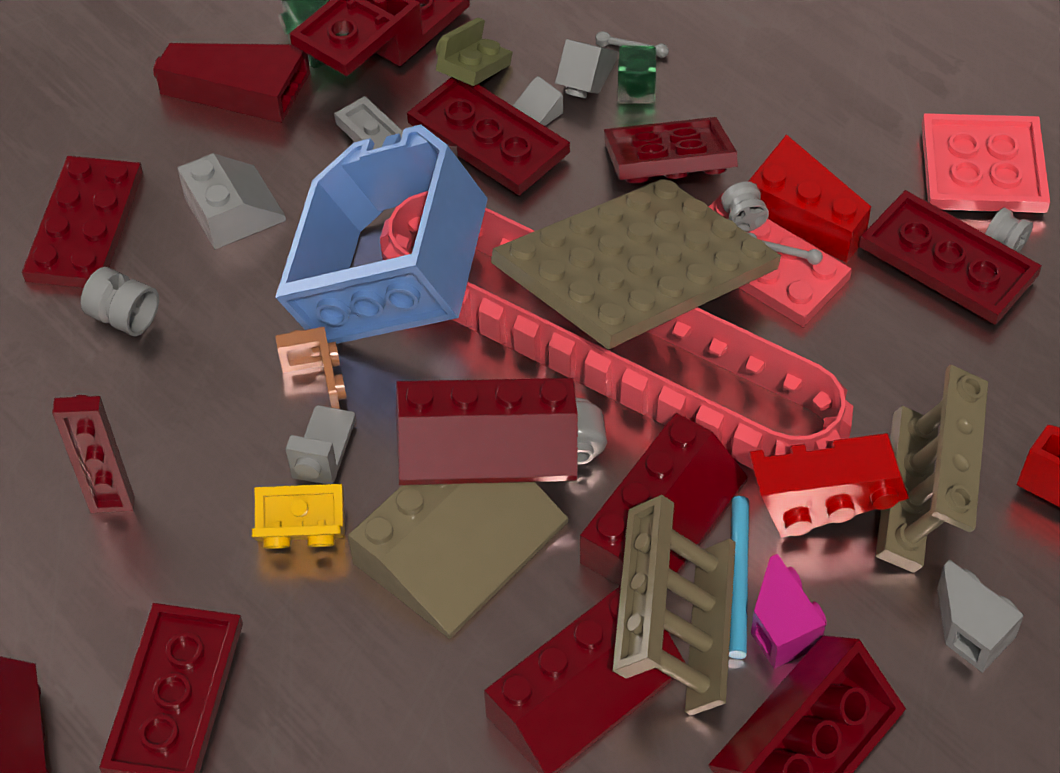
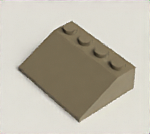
(453, 544)

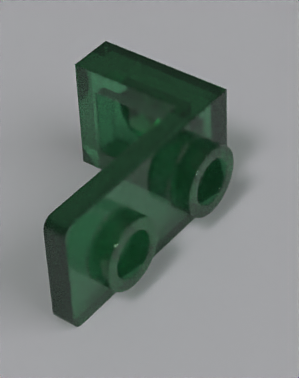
(637, 74)

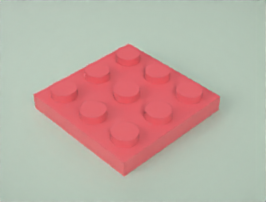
(985, 162)

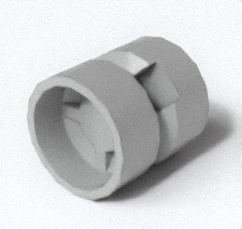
(118, 300)

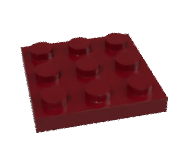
(670, 149)

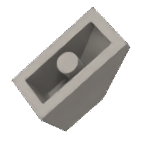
(584, 67)

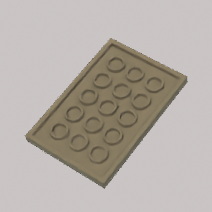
(635, 261)

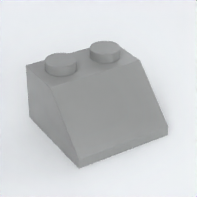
(228, 198)

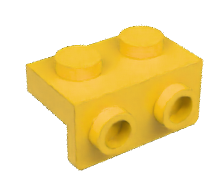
(299, 514)

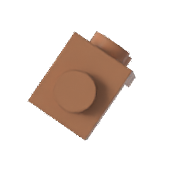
(308, 350)

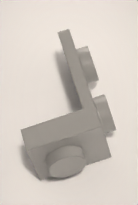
(321, 449)

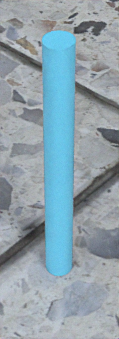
(740, 535)

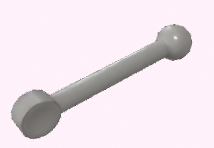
(604, 39)
(813, 256)

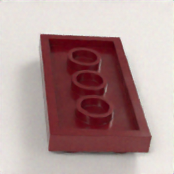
(490, 133)
(82, 221)
(950, 256)
(172, 691)

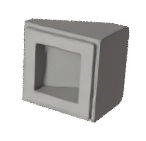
(540, 101)

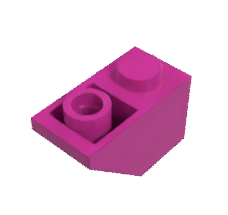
(783, 617)

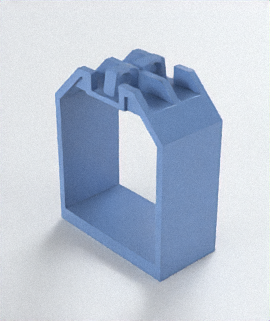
(397, 291)

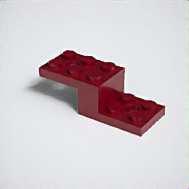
(374, 26)

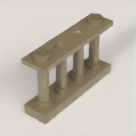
(956, 474)
(644, 611)

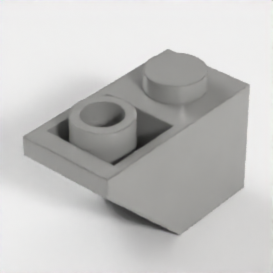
(974, 617)

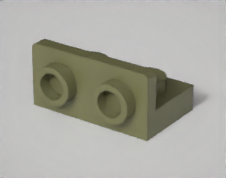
(468, 56)

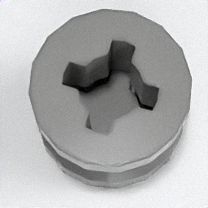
(745, 206)
(1009, 229)

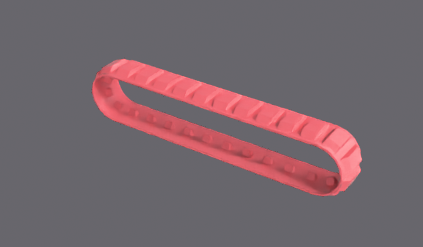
(632, 384)

